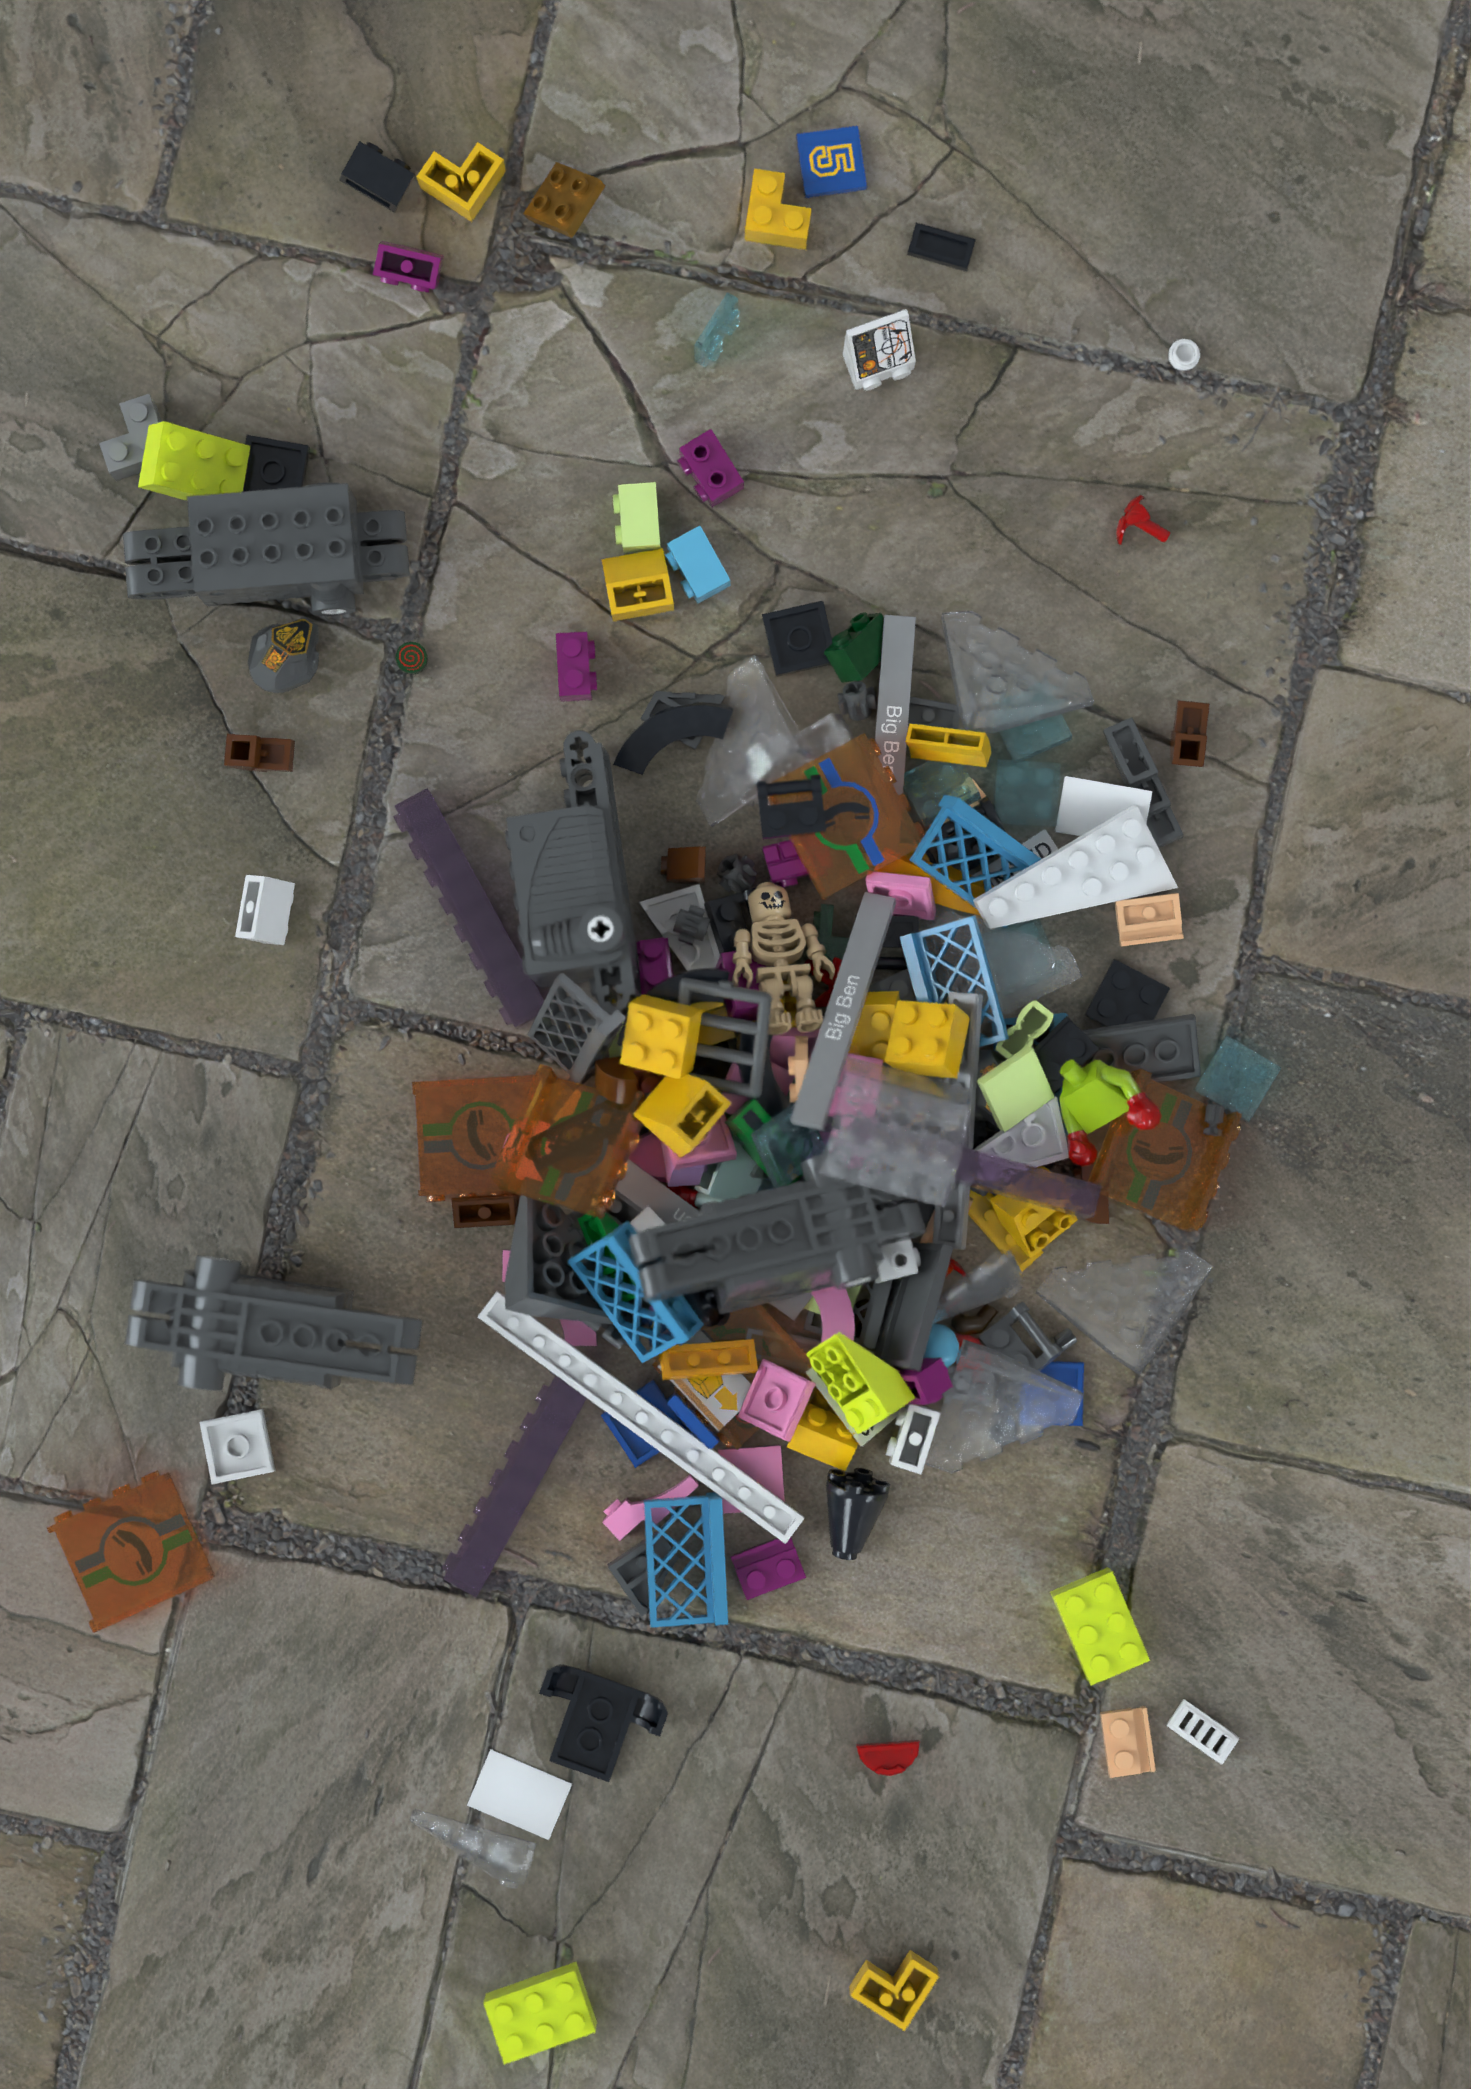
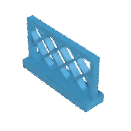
(986, 834)
(923, 971)
(673, 1311)
(713, 1567)

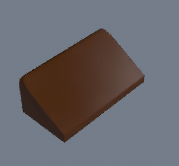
(484, 1211)

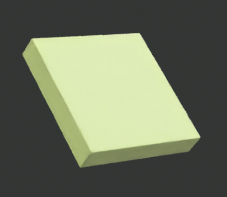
(1015, 1088)

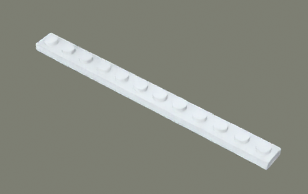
(642, 1418)

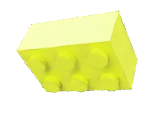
(191, 462)
(1099, 1626)
(540, 2013)

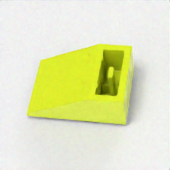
(859, 1381)

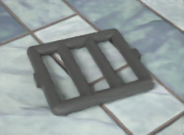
(759, 1029)

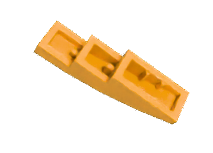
(942, 895)

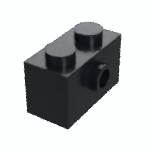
(377, 175)

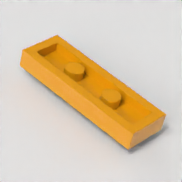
(709, 1359)

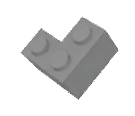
(126, 452)

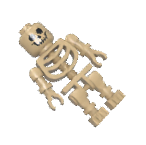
(769, 941)

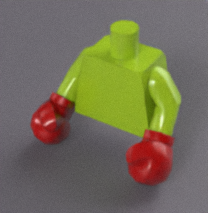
(1095, 1097)

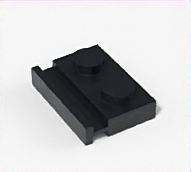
(1061, 1045)

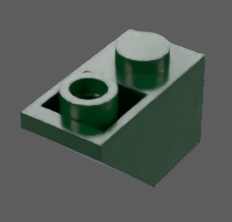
(857, 648)

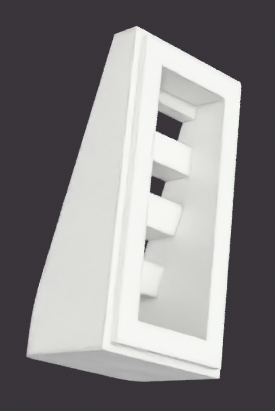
(1225, 1748)

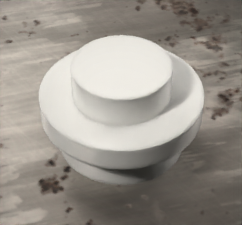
(1184, 354)

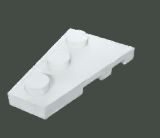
(664, 912)
(1032, 1141)

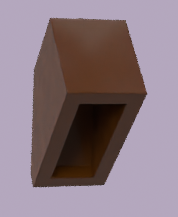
(684, 865)

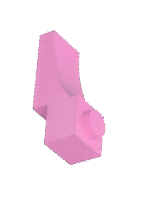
(626, 1515)

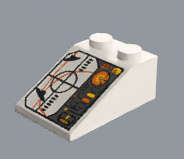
(879, 351)

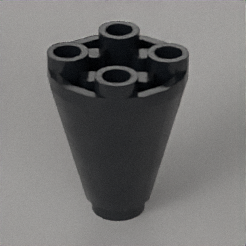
(853, 1508)

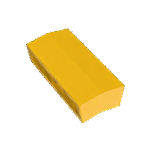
(948, 745)

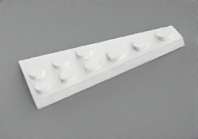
(1095, 869)

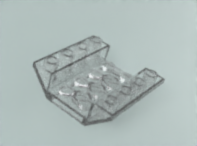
(897, 1131)

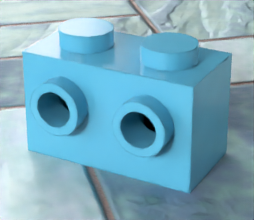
(697, 564)

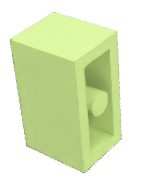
(638, 517)

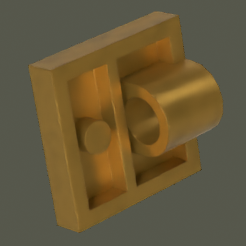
(564, 199)

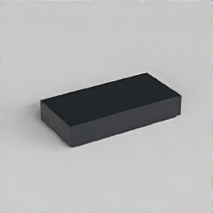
(941, 247)

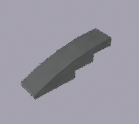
(1141, 773)

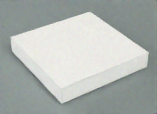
(237, 1446)

